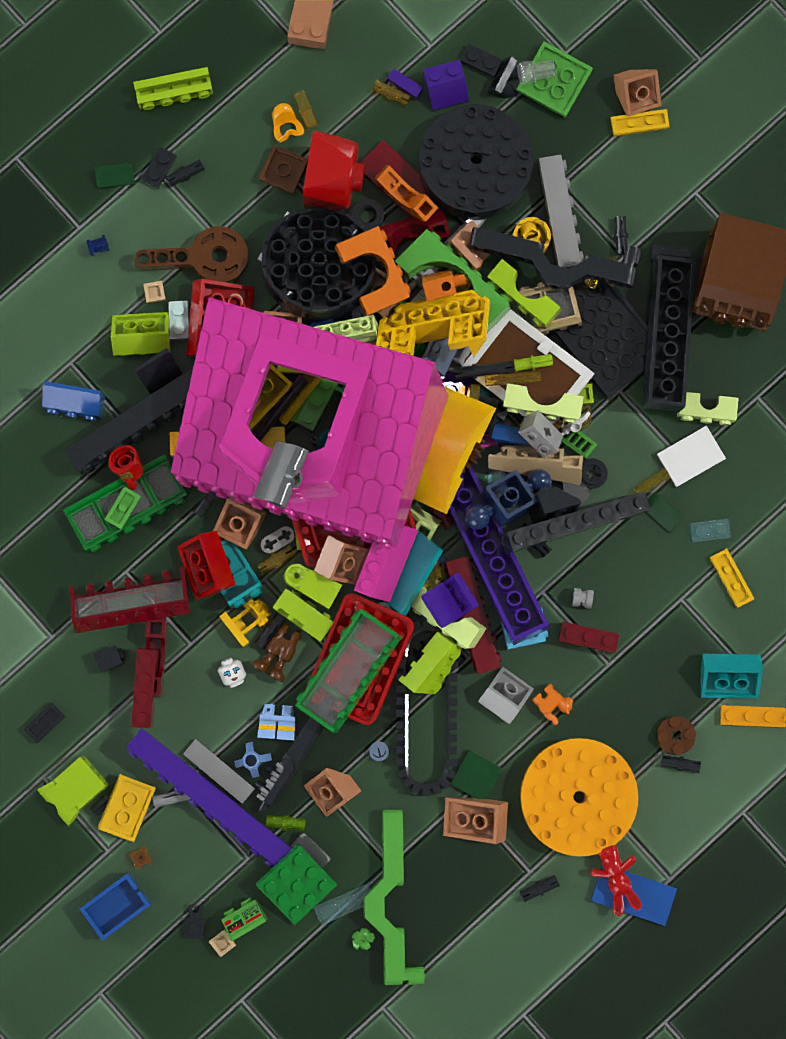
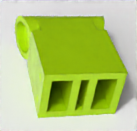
(311, 585)
(74, 789)

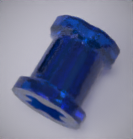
(98, 245)

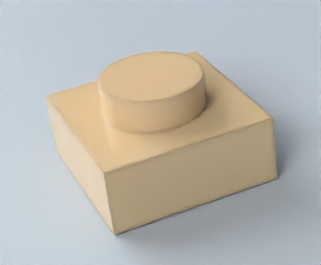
(154, 292)
(222, 943)

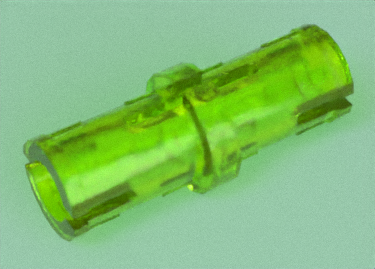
(285, 822)

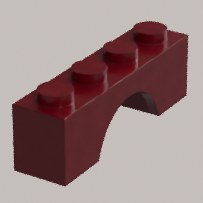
(413, 228)
(157, 638)
(144, 687)

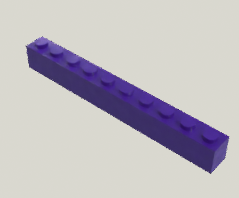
(208, 796)

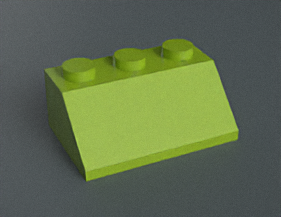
(140, 333)

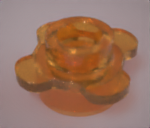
(140, 862)

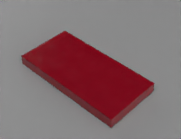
(385, 155)

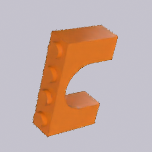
(373, 244)

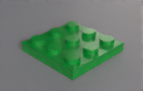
(296, 884)

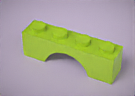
(541, 309)

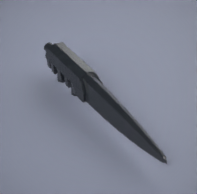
(287, 769)

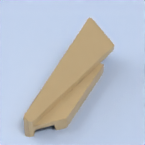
(527, 459)

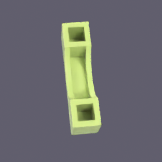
(567, 407)
(466, 631)

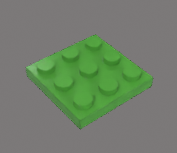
(560, 91)

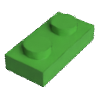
(123, 508)

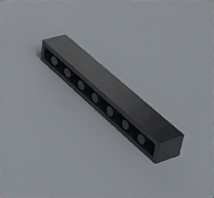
(574, 523)

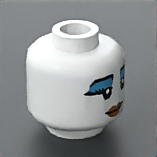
(232, 672)

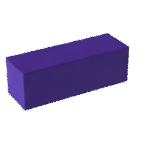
(404, 84)

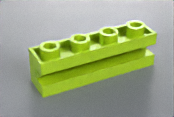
(173, 88)

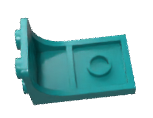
(246, 580)

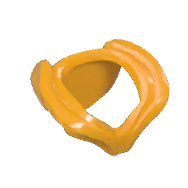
(284, 114)

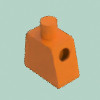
(434, 285)

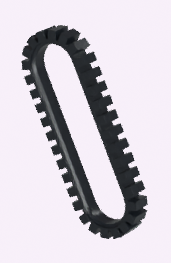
(404, 725)

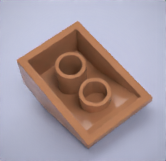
(310, 23)
(475, 819)

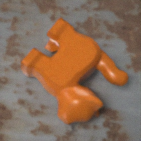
(548, 704)

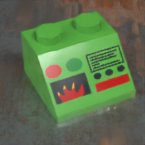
(243, 919)

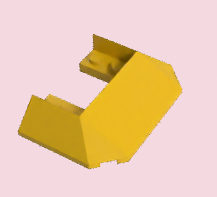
(457, 316)

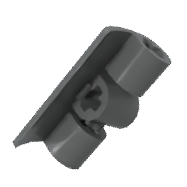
(281, 474)

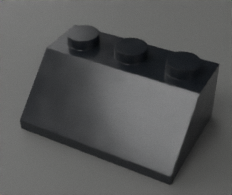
(552, 504)

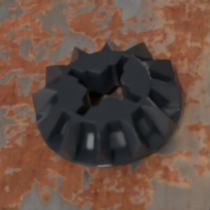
(600, 469)

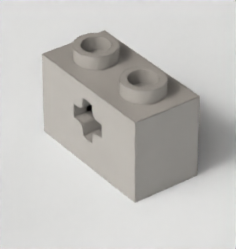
(540, 434)

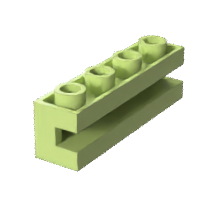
(361, 328)

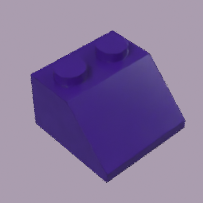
(446, 85)

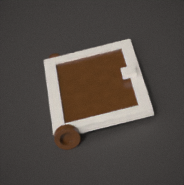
(517, 339)

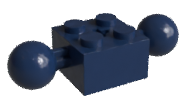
(507, 498)

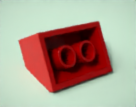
(206, 565)

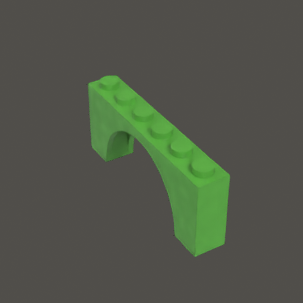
(430, 252)

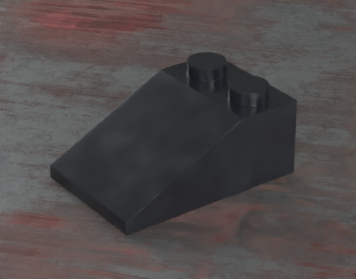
(158, 371)

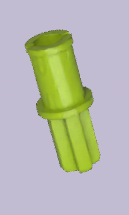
(533, 362)

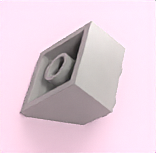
(506, 695)

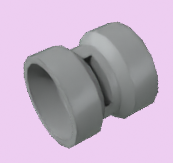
(582, 598)

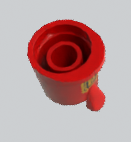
(126, 464)

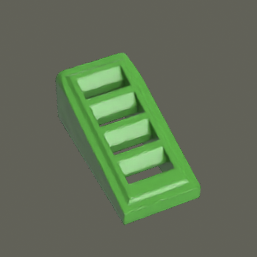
(580, 435)

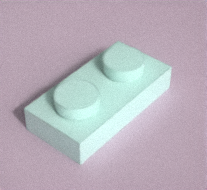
(179, 320)

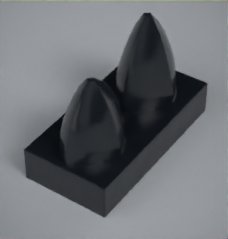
(500, 83)

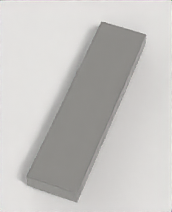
(219, 771)

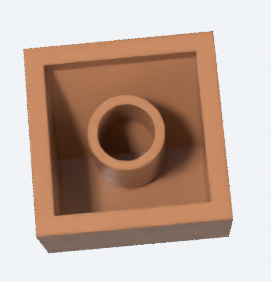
(239, 522)
(341, 560)

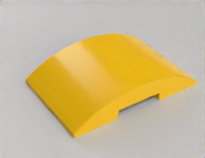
(459, 429)

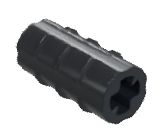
(680, 252)

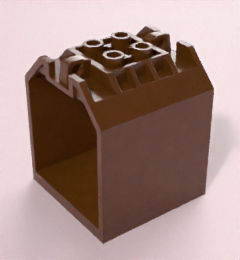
(741, 273)

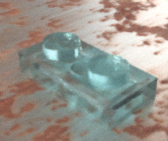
(710, 530)

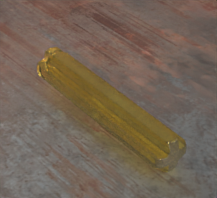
(514, 378)

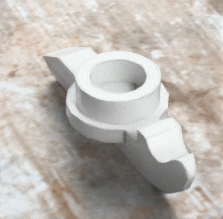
(575, 427)

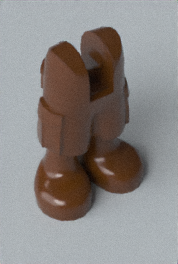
(278, 647)

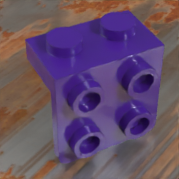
(449, 600)

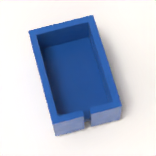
(115, 906)

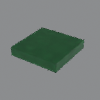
(476, 776)

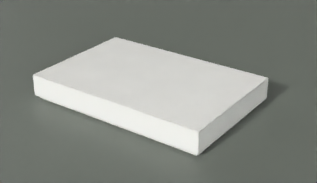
(691, 456)

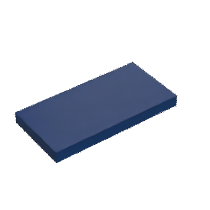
(655, 897)

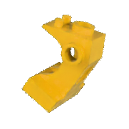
(258, 609)

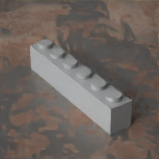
(559, 211)

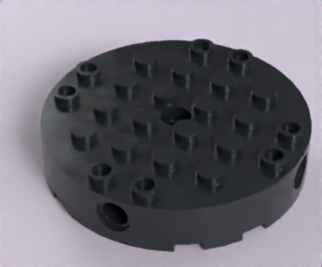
(472, 135)
(304, 267)

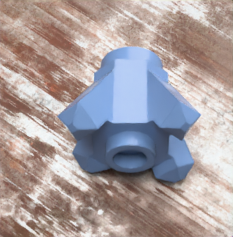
(252, 760)

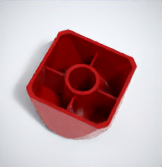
(332, 172)

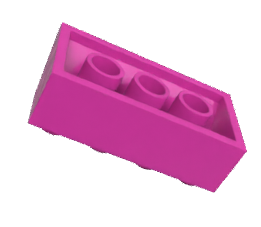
(384, 566)

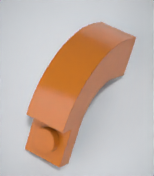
(404, 195)

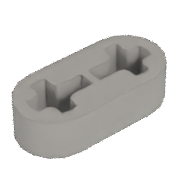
(274, 536)

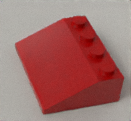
(201, 291)

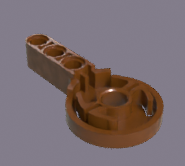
(200, 255)

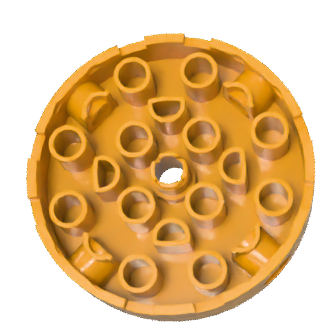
(607, 803)

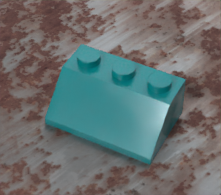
(731, 676)

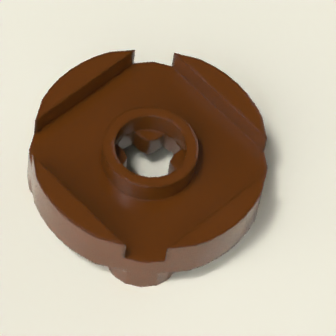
(665, 737)

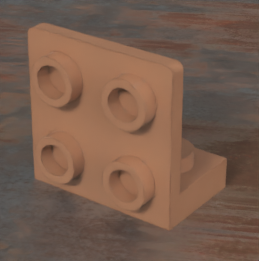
(459, 243)

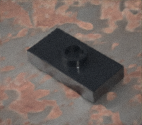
(44, 723)

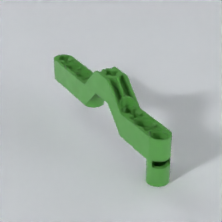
(374, 903)

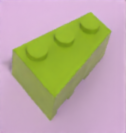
(303, 614)

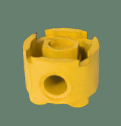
(535, 230)

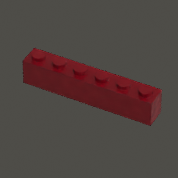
(484, 654)

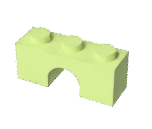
(724, 412)

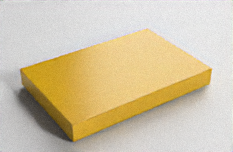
(126, 808)

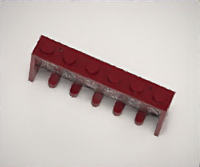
(130, 603)

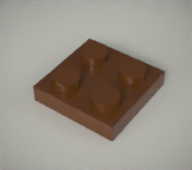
(283, 169)

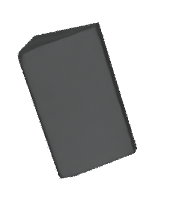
(312, 849)

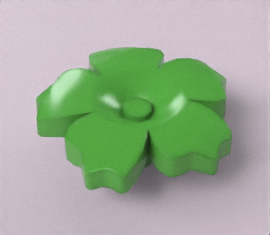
(362, 939)

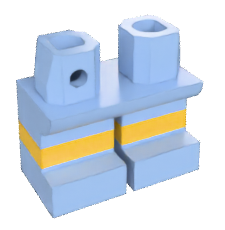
(268, 723)

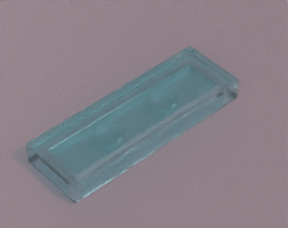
(342, 904)

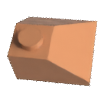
(638, 90)
(331, 790)

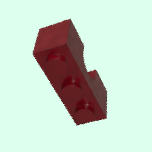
(588, 637)

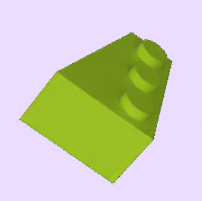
(433, 666)

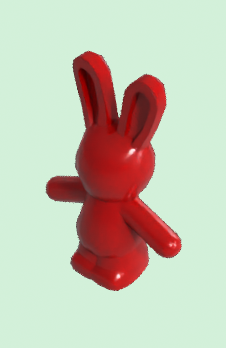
(618, 881)

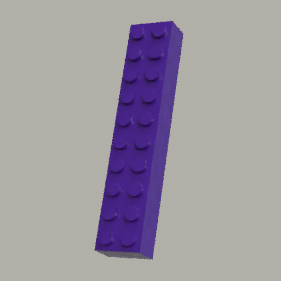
(499, 572)

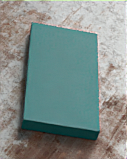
(415, 573)

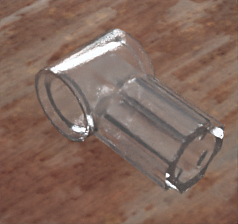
(530, 72)

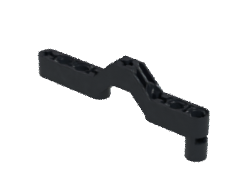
(554, 276)

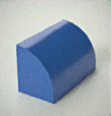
(508, 435)

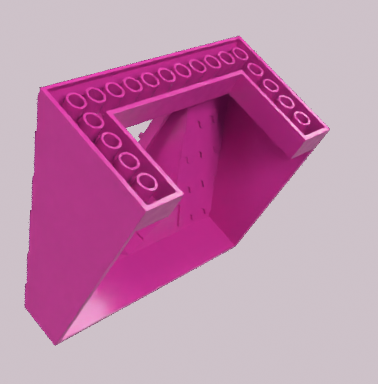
(375, 444)

